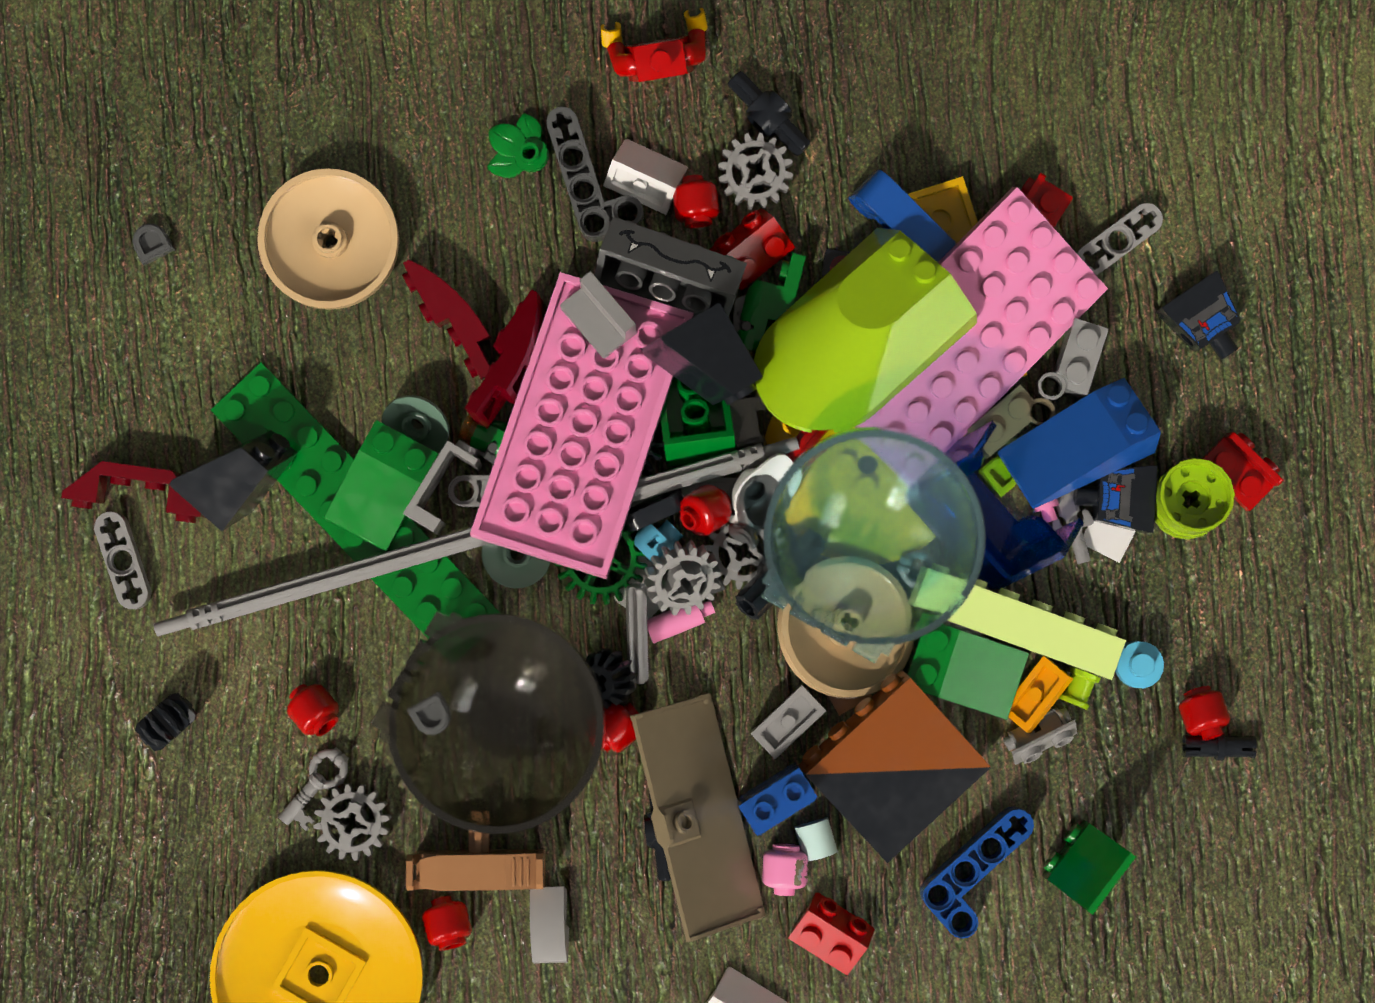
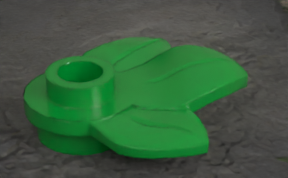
(513, 145)

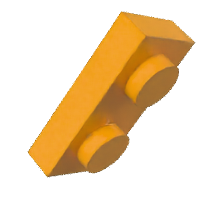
(1038, 694)

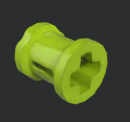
(1080, 688)

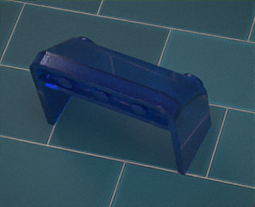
(1011, 546)

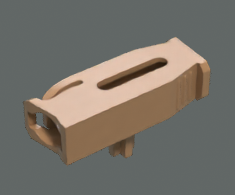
(477, 868)

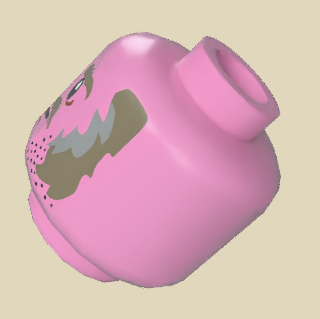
(785, 869)

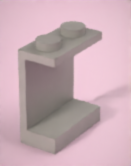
(448, 453)

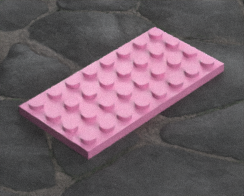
(1025, 298)
(577, 438)

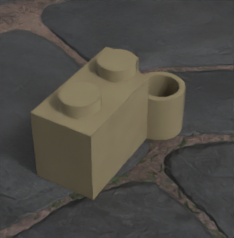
(1010, 416)

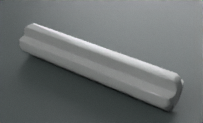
(637, 631)

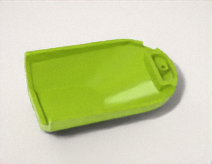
(860, 335)

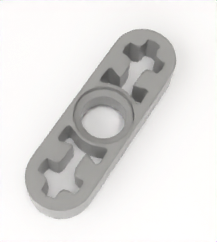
(1132, 218)
(122, 533)

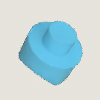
(650, 540)
(1140, 664)

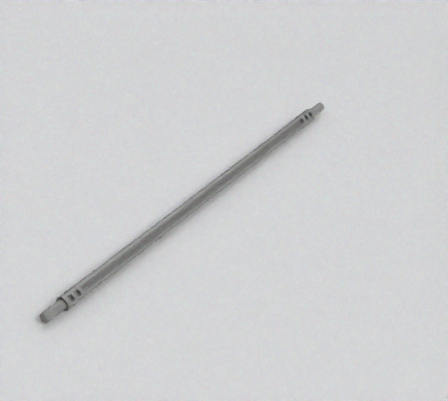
(447, 545)

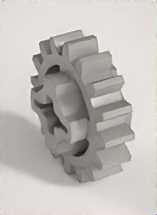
(769, 179)
(734, 565)
(682, 577)
(348, 836)

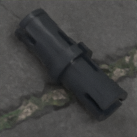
(1219, 747)

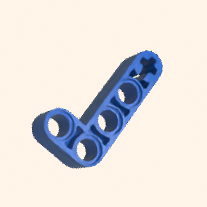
(894, 209)
(981, 867)

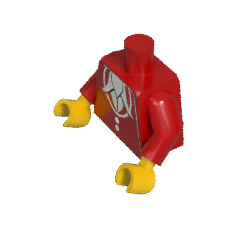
(658, 57)

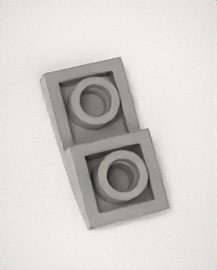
(548, 925)

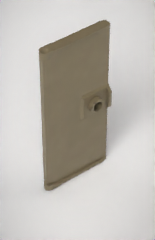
(698, 816)

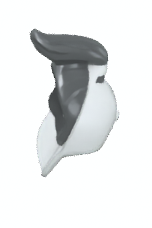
(752, 496)

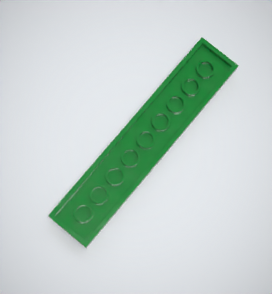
(314, 477)

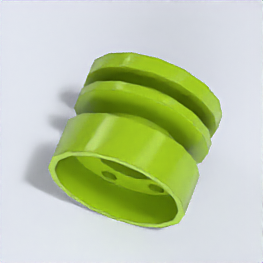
(1211, 494)

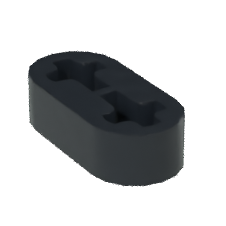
(653, 510)

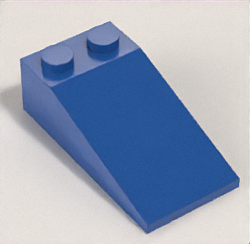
(1082, 444)

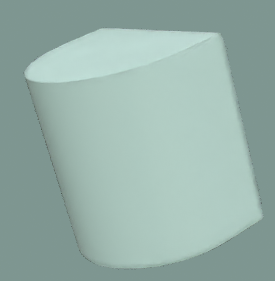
(816, 839)

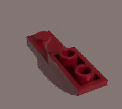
(446, 306)
(506, 374)

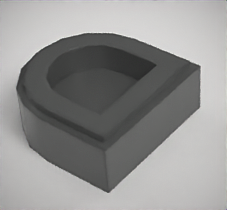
(151, 243)
(431, 714)

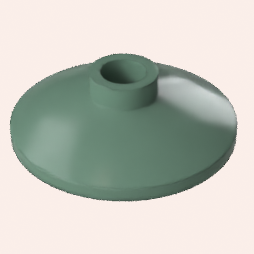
(401, 416)
(511, 572)

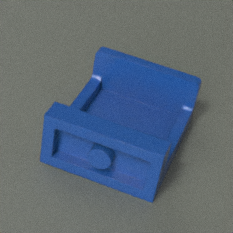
(776, 799)

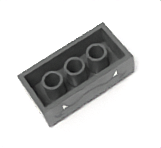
(667, 269)

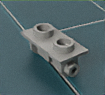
(1053, 732)

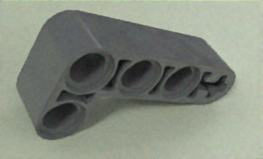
(582, 174)

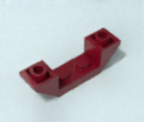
(93, 484)

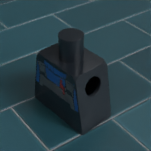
(1203, 316)
(1123, 498)

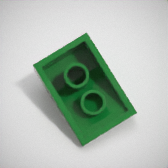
(694, 426)
(380, 485)
(968, 670)
(1087, 865)

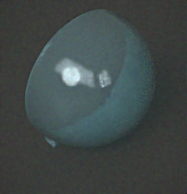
(873, 538)

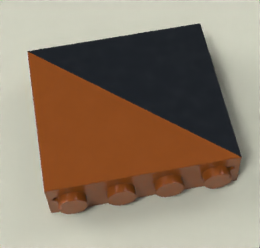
(893, 765)

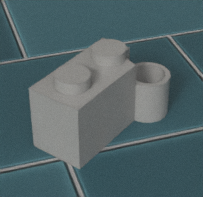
(1076, 360)

